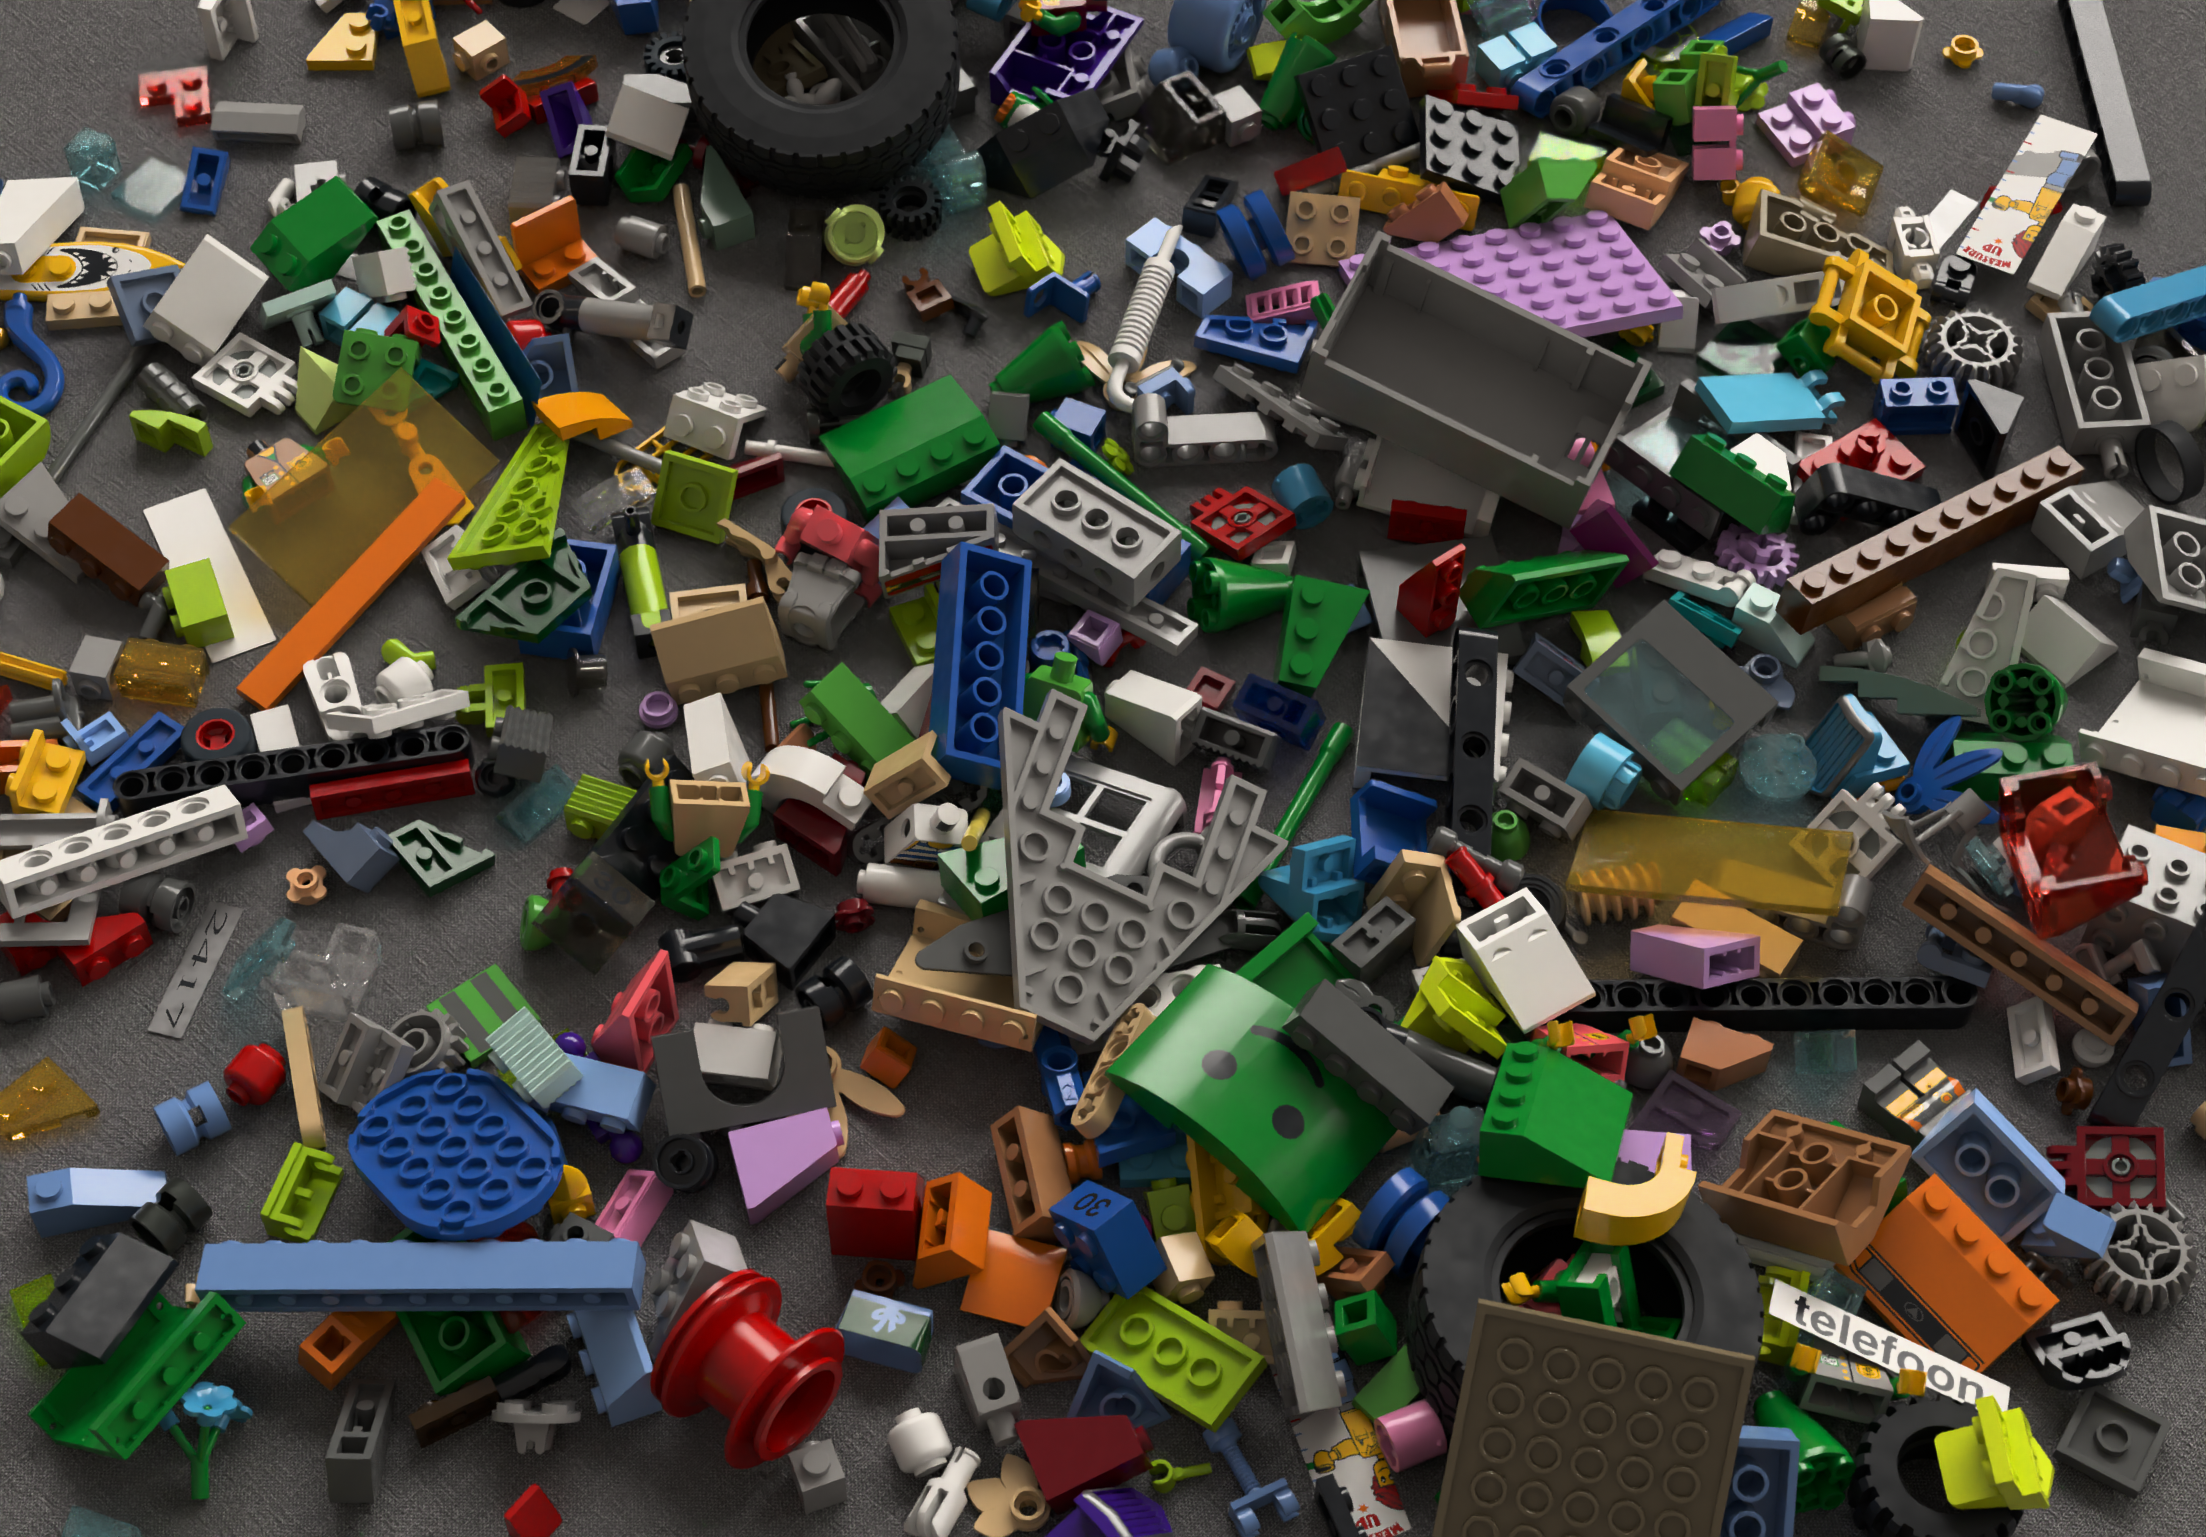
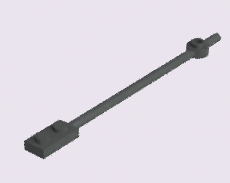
(10, 547)

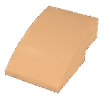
(1636, 186)

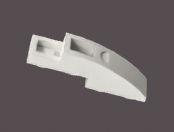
(1769, 297)

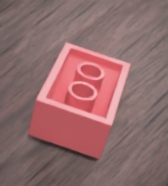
(642, 1011)

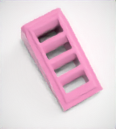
(1296, 295)

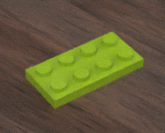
(1176, 1355)

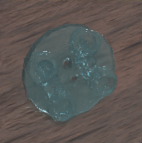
(1794, 763)

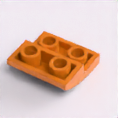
(1016, 1279)

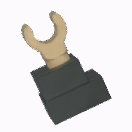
(912, 357)

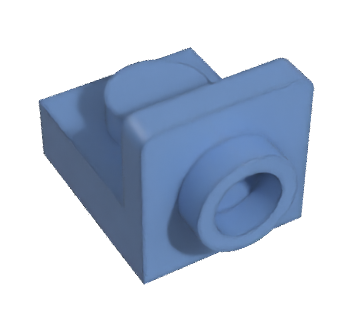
(1172, 388)

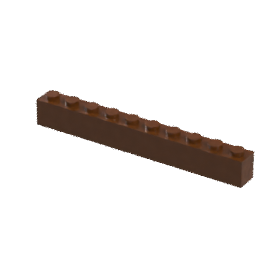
(1924, 541)

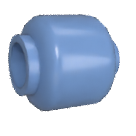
(1170, 62)

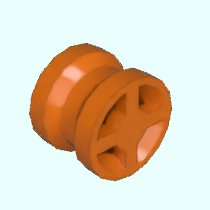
(1081, 1161)

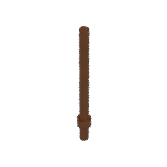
(755, 589)

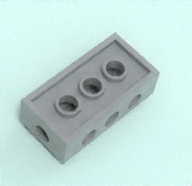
(1096, 532)

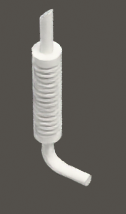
(1141, 318)

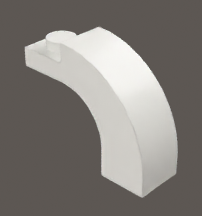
(814, 779)

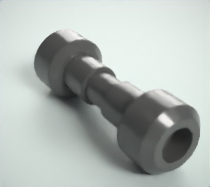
(1506, 873)

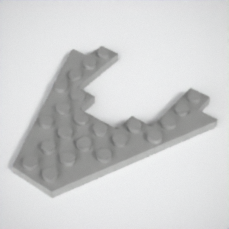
(1077, 937)

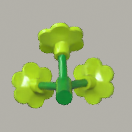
(1753, 82)

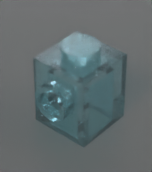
(92, 158)

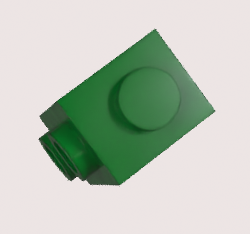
(686, 879)

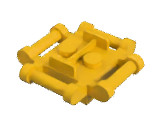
(1874, 317)

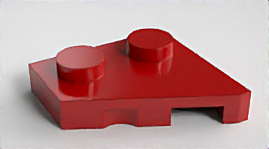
(1466, 96)

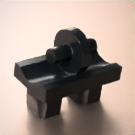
(1123, 152)

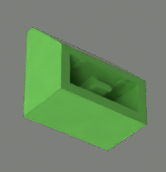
(1544, 189)

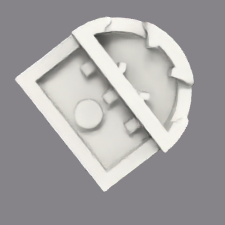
(2175, 390)

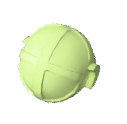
(854, 234)

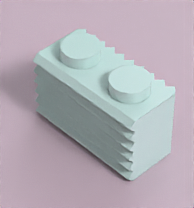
(533, 1058)

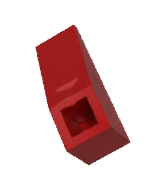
(1433, 592)

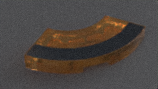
(568, 69)

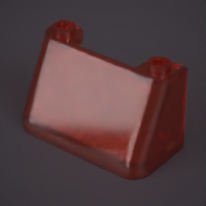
(2065, 847)

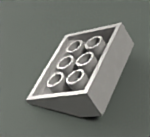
(2170, 556)
(1296, 1322)

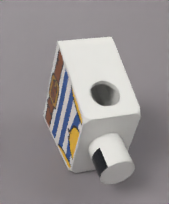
(922, 833)

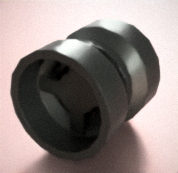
(1844, 59)

